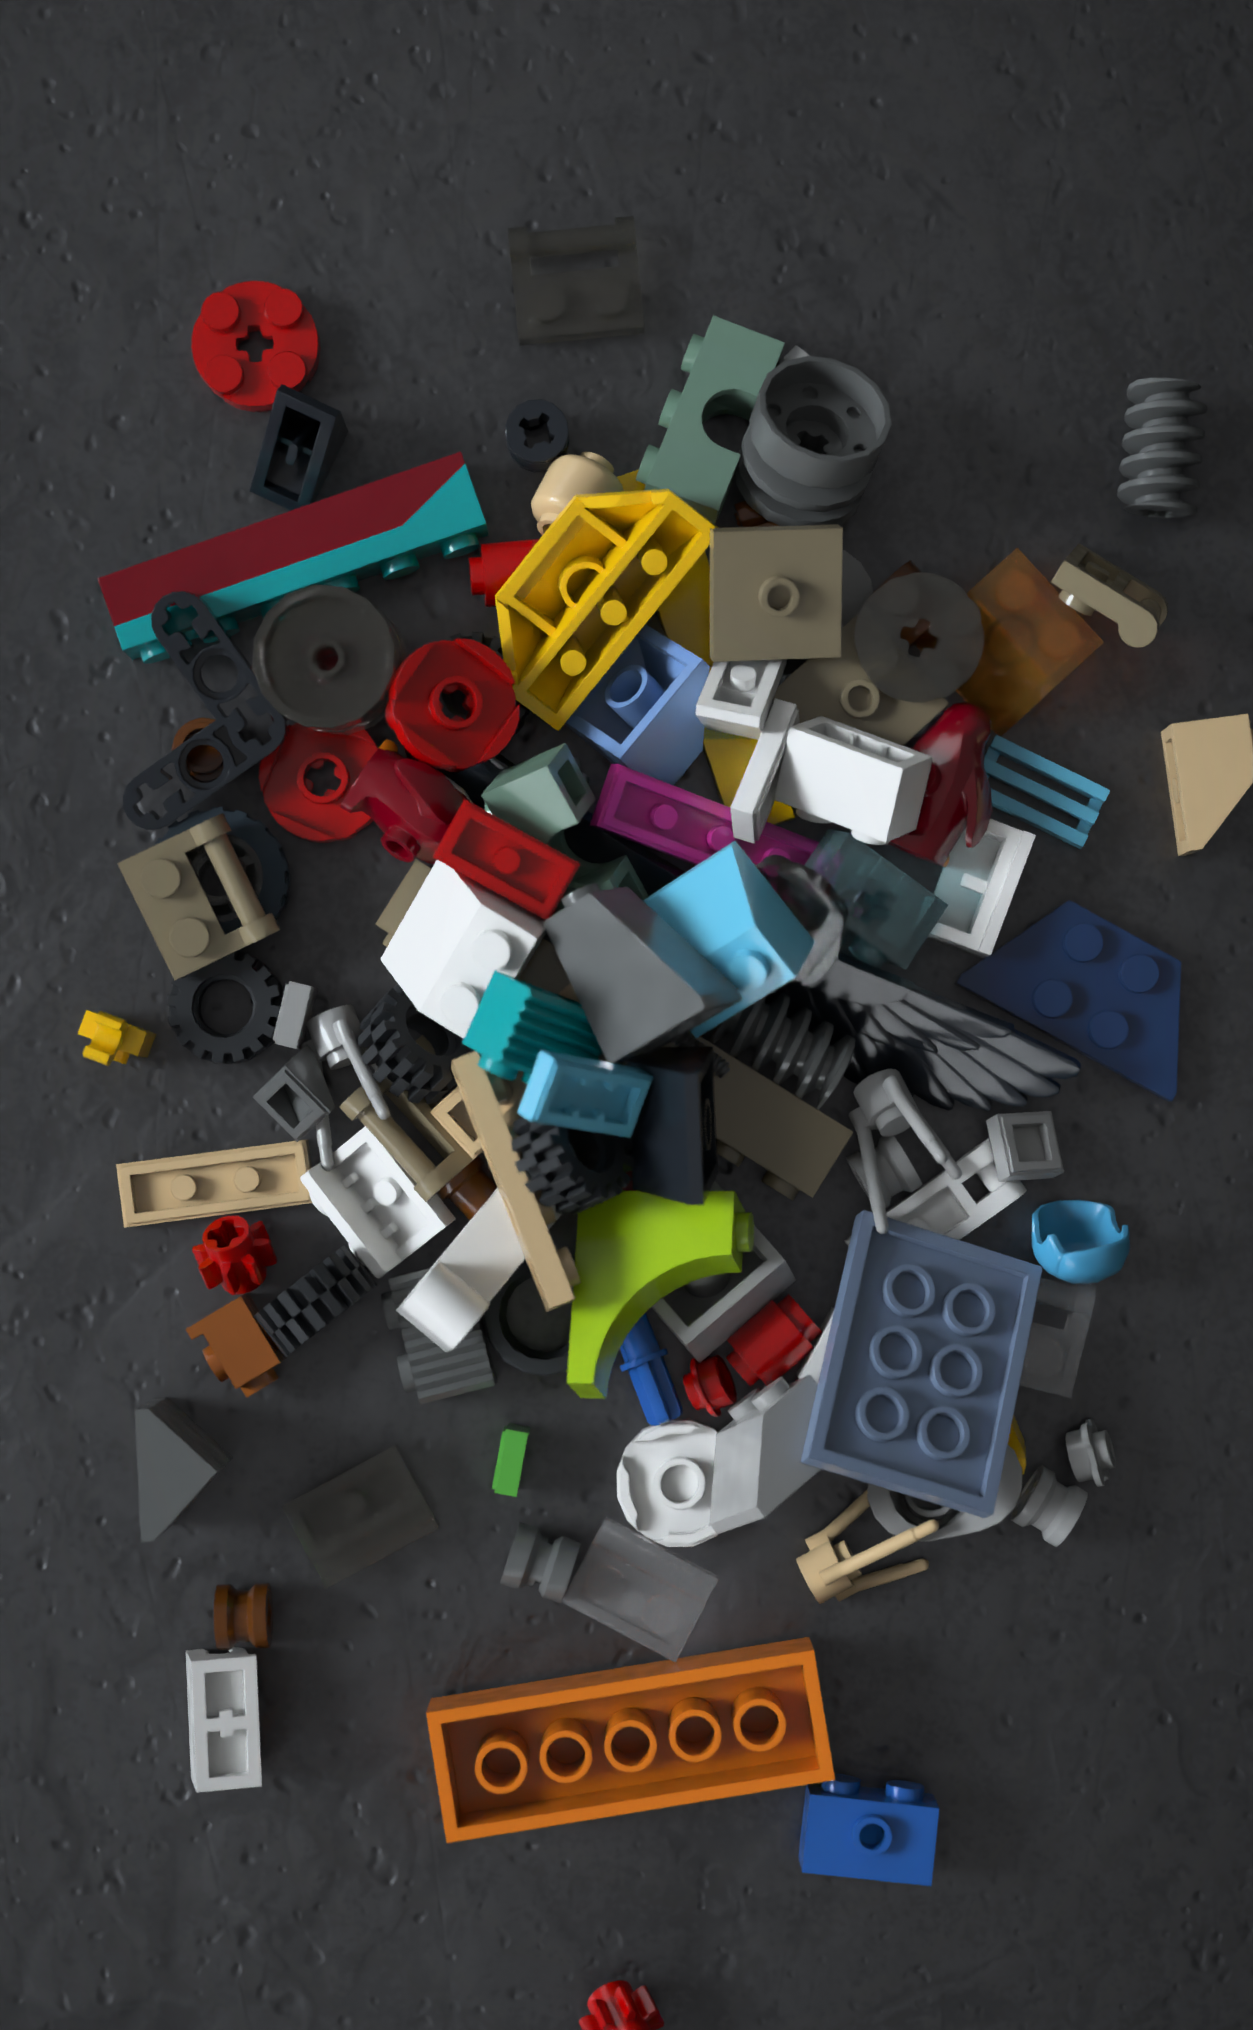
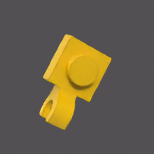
(113, 1038)

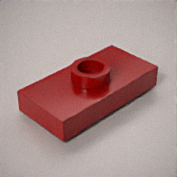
(506, 860)

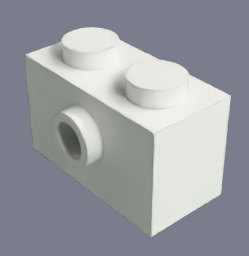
(852, 780)

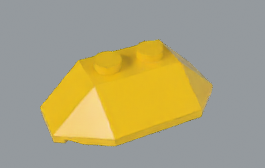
(592, 591)

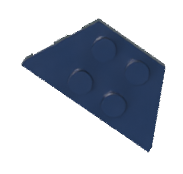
(1090, 992)

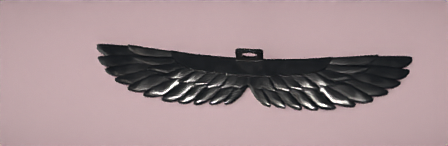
(932, 1041)

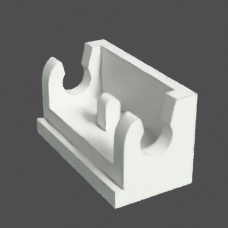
(980, 888)
(223, 1720)

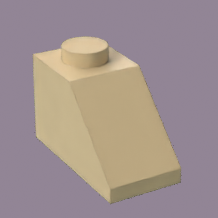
(1206, 775)

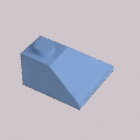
(646, 708)

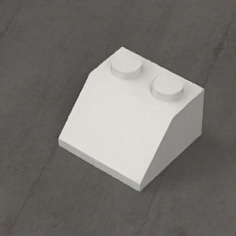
(455, 943)

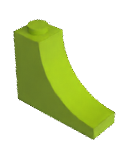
(632, 1257)

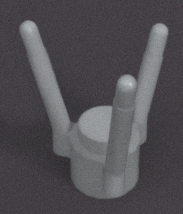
(336, 1040)
(890, 1109)

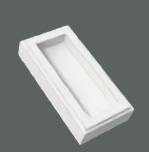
(761, 777)

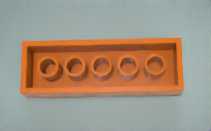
(629, 1739)

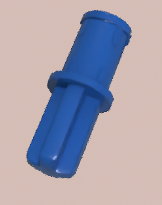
(650, 1374)

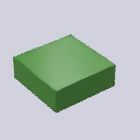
(510, 1459)

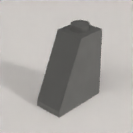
(633, 972)

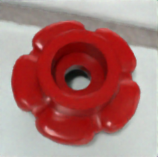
(710, 1385)

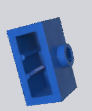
(869, 1831)

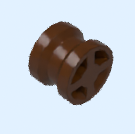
(243, 1616)

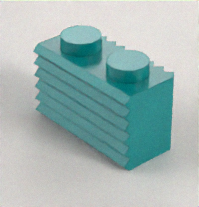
(520, 1021)

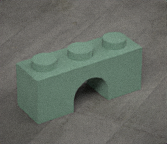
(723, 379)
(543, 800)

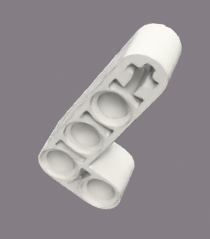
(466, 1275)

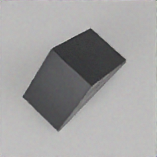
(297, 449)

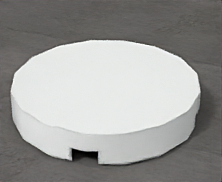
(669, 1482)

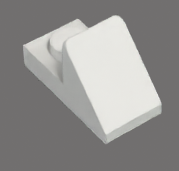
(739, 696)

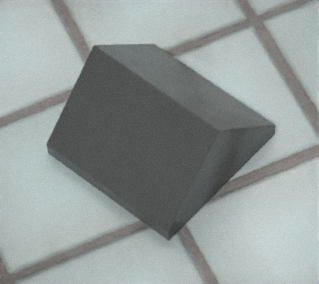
(173, 1464)

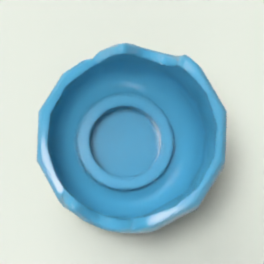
(1079, 1240)

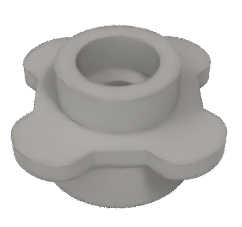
(1090, 1453)

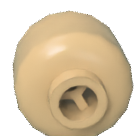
(569, 477)

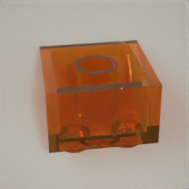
(1028, 642)

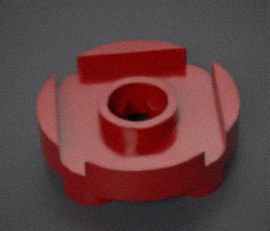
(228, 320)
(418, 715)
(290, 792)

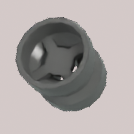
(539, 1562)

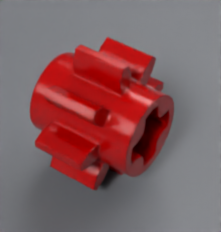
(234, 1255)
(621, 2008)

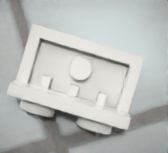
(375, 1203)

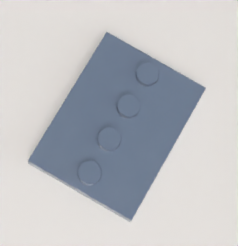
(923, 1365)

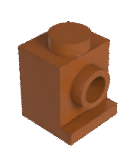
(239, 1346)

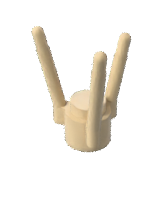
(835, 1570)

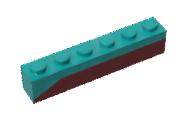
(325, 543)

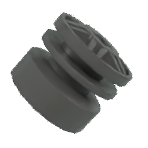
(812, 442)

